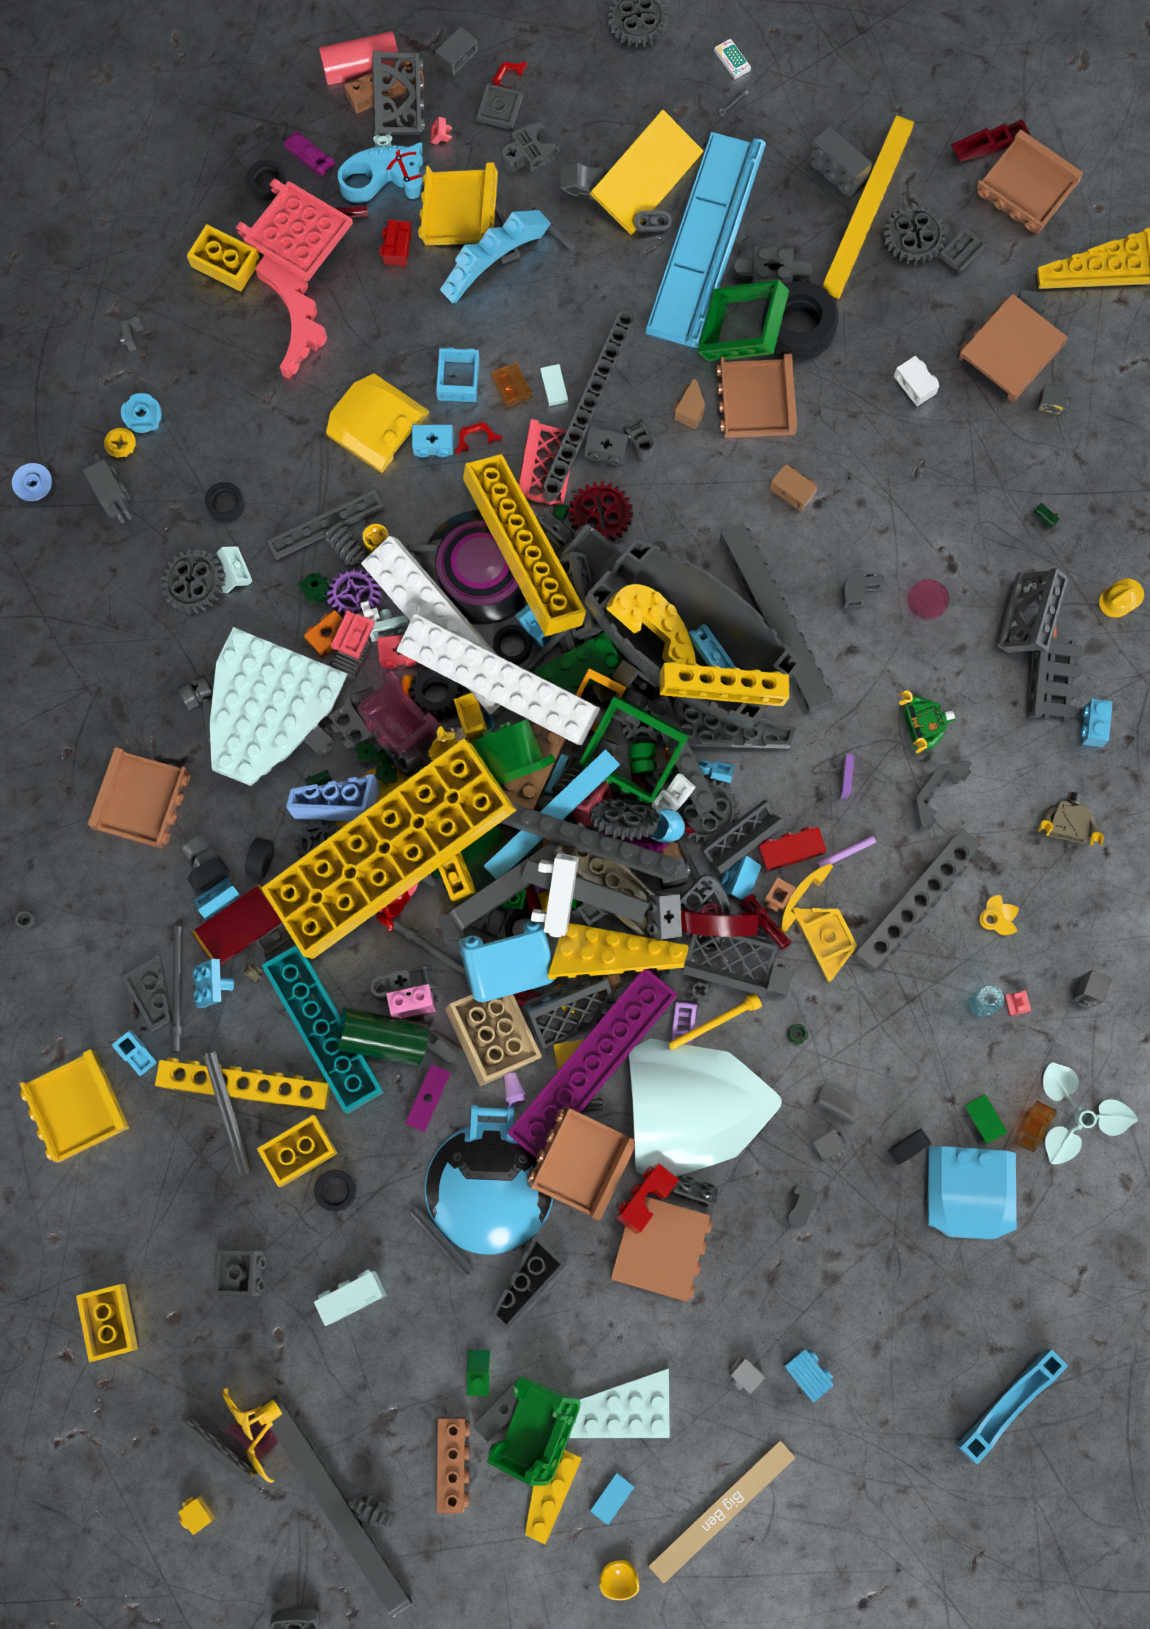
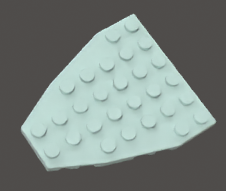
(265, 704)

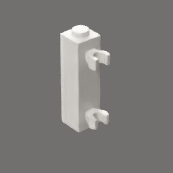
(560, 896)

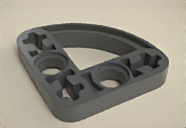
(722, 896)

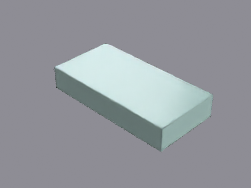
(554, 385)

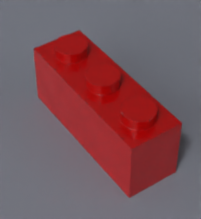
(791, 848)

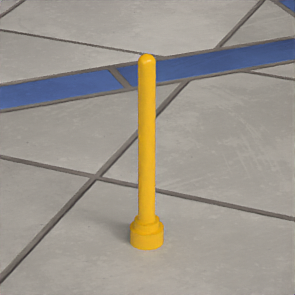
(751, 1002)

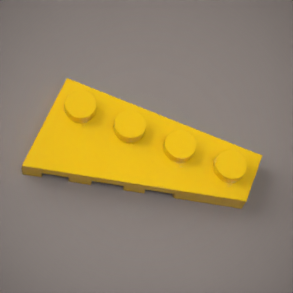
(548, 1499)

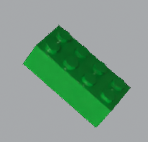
(571, 667)

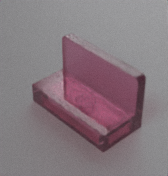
(265, 1444)

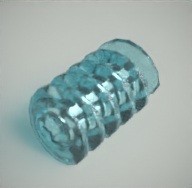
(993, 1001)

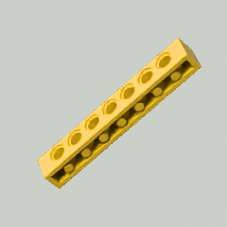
(318, 1100)

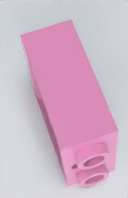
(418, 1003)

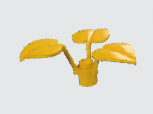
(263, 1415)

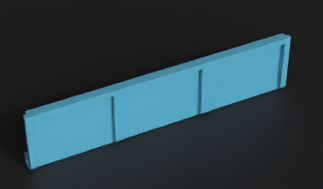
(705, 238)

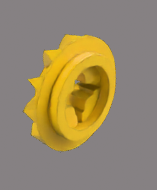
(114, 437)

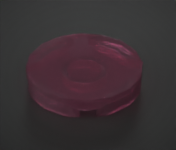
(928, 599)

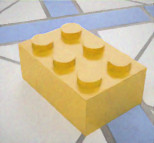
(223, 258)
(297, 1151)
(107, 1322)

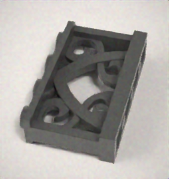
(383, 116)
(1043, 623)

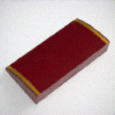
(237, 926)

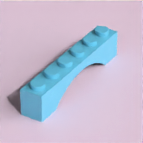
(992, 1424)

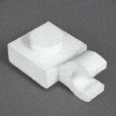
(368, 612)

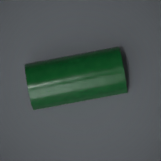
(382, 1036)

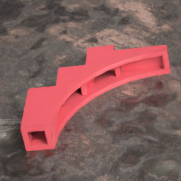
(302, 310)

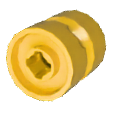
(374, 536)

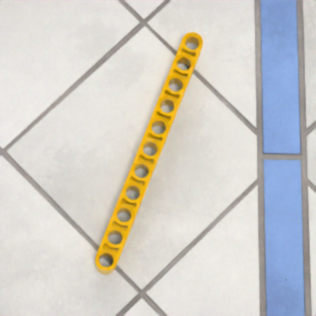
(867, 206)

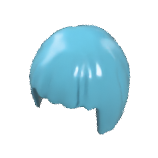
(670, 826)

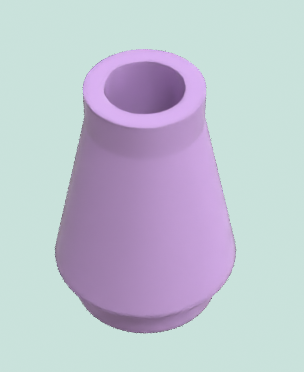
(513, 1090)

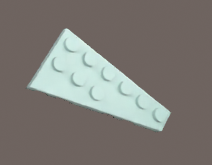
(627, 1410)

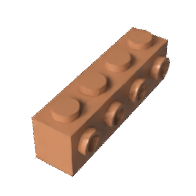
(361, 90)
(452, 1465)

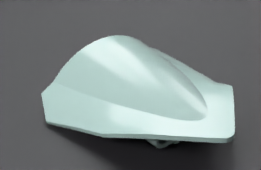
(694, 1106)

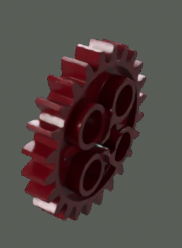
(618, 509)

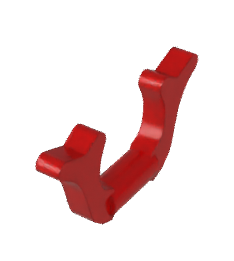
(504, 67)
(481, 426)

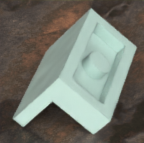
(234, 568)

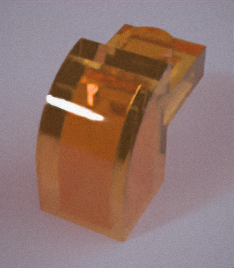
(1034, 1126)

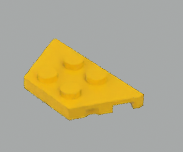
(827, 938)

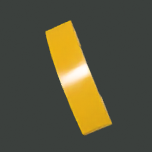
(817, 877)

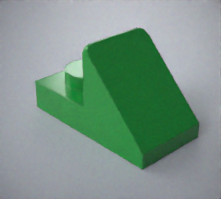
(478, 1372)

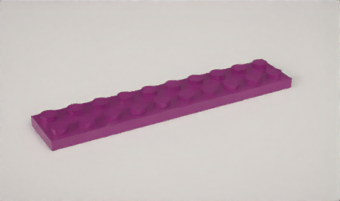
(594, 1059)

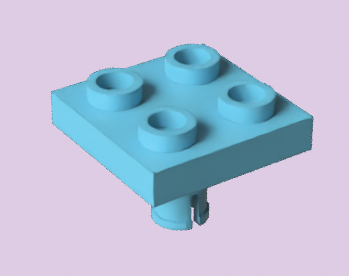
(209, 984)

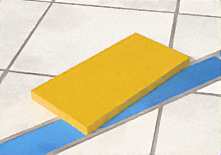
(646, 171)

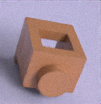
(780, 888)

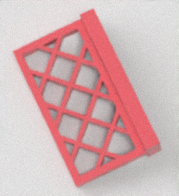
(530, 455)

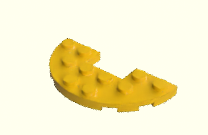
(640, 605)

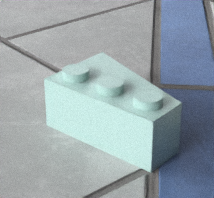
(349, 1297)

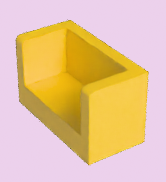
(470, 716)

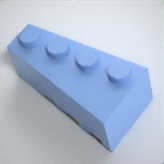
(334, 800)

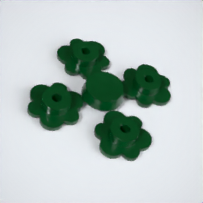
(366, 752)

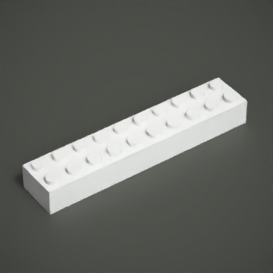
(418, 594)
(498, 679)

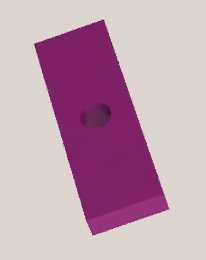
(432, 1085)

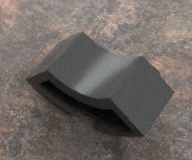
(580, 179)

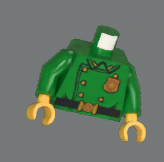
(924, 720)

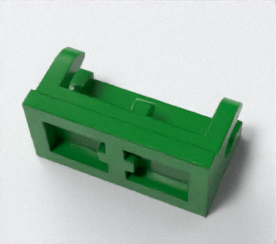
(986, 1118)

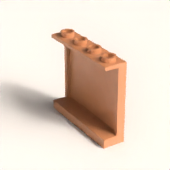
(1029, 182)
(1013, 346)
(757, 398)
(139, 799)
(581, 1162)
(665, 1252)

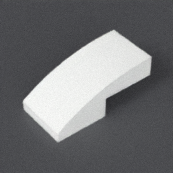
(675, 794)

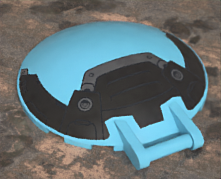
(481, 1188)

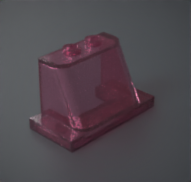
(396, 717)

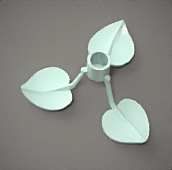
(1063, 1144)

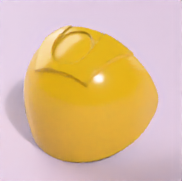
(619, 1580)

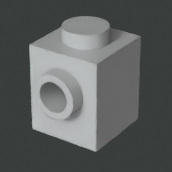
(745, 1375)

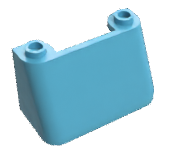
(507, 964)

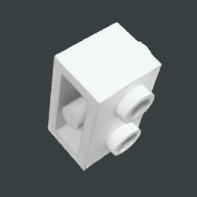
(916, 380)

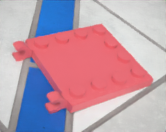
(296, 229)

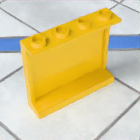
(457, 205)
(73, 1107)

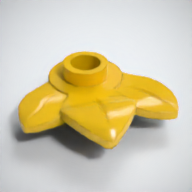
(1001, 914)

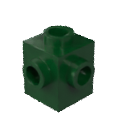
(314, 588)

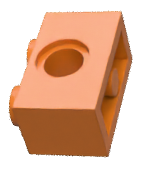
(314, 637)

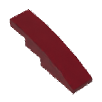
(988, 141)

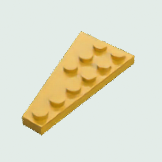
(611, 952)

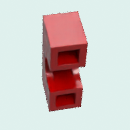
(634, 1212)

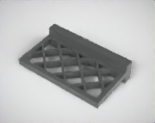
(730, 978)
(568, 996)
(219, 1444)

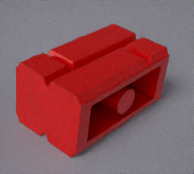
(396, 243)

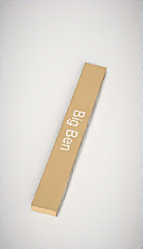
(721, 1511)

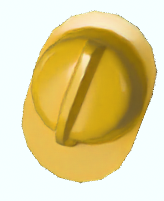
(1121, 598)

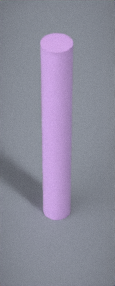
(847, 851)

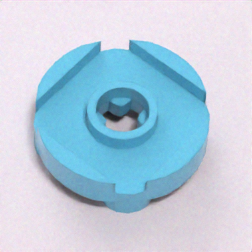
(146, 423)

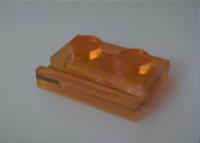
(511, 385)

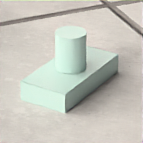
(389, 626)

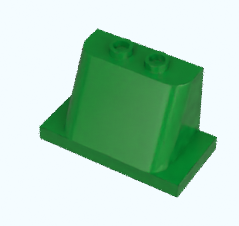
(511, 751)

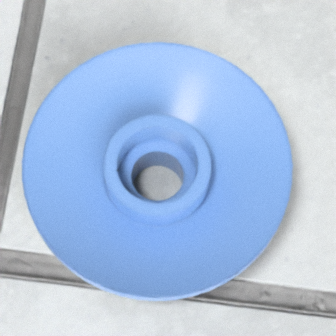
(30, 474)

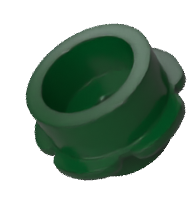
(792, 1034)

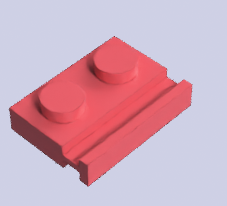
(353, 634)

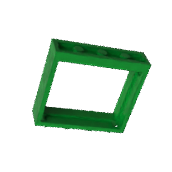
(765, 345)
(626, 785)

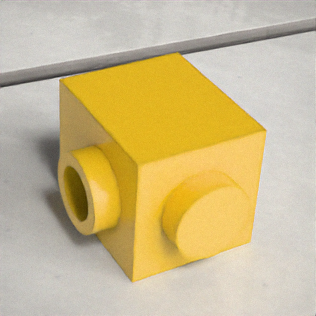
(195, 1514)

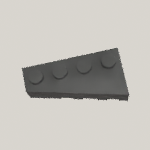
(528, 1284)

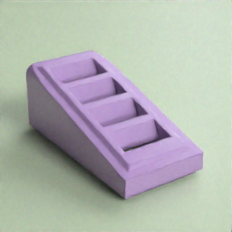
(684, 1004)

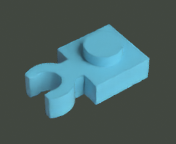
(720, 771)

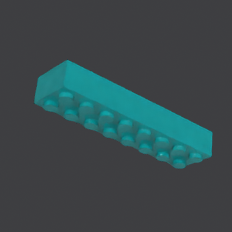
(318, 1025)

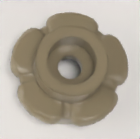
(252, 972)

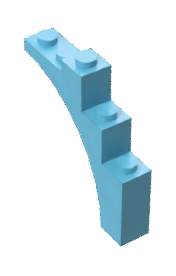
(475, 258)

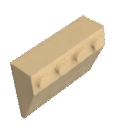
(493, 1036)

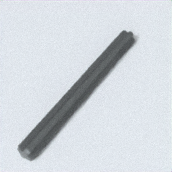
(227, 1113)

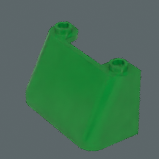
(535, 1433)

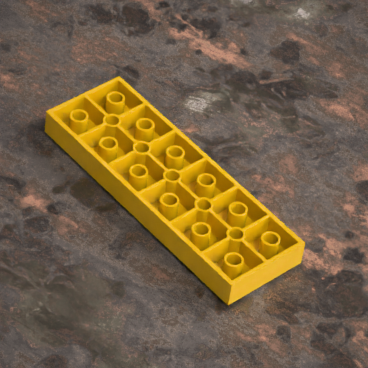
(388, 849)

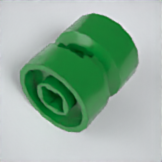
(642, 757)

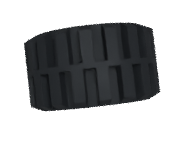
(436, 709)

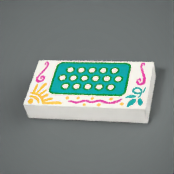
(732, 59)

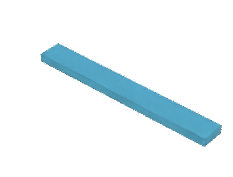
(559, 808)

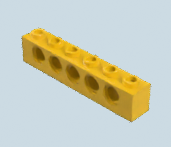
(715, 690)
(457, 879)

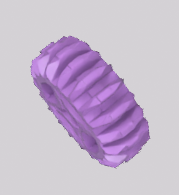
(336, 599)

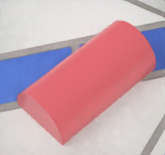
(354, 57)

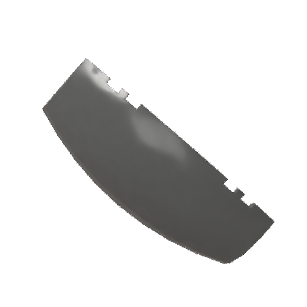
(698, 601)

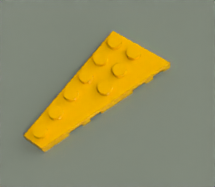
(1108, 264)

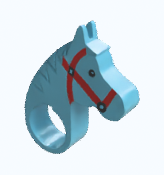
(383, 165)

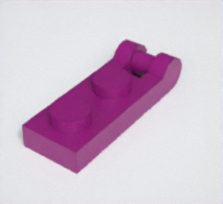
(308, 153)

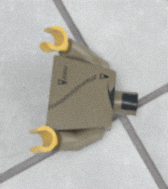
(1071, 821)

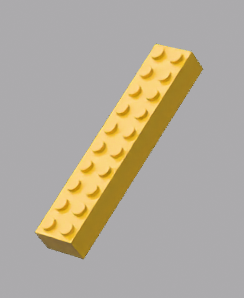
(524, 545)

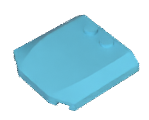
(972, 1192)

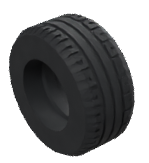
(821, 306)

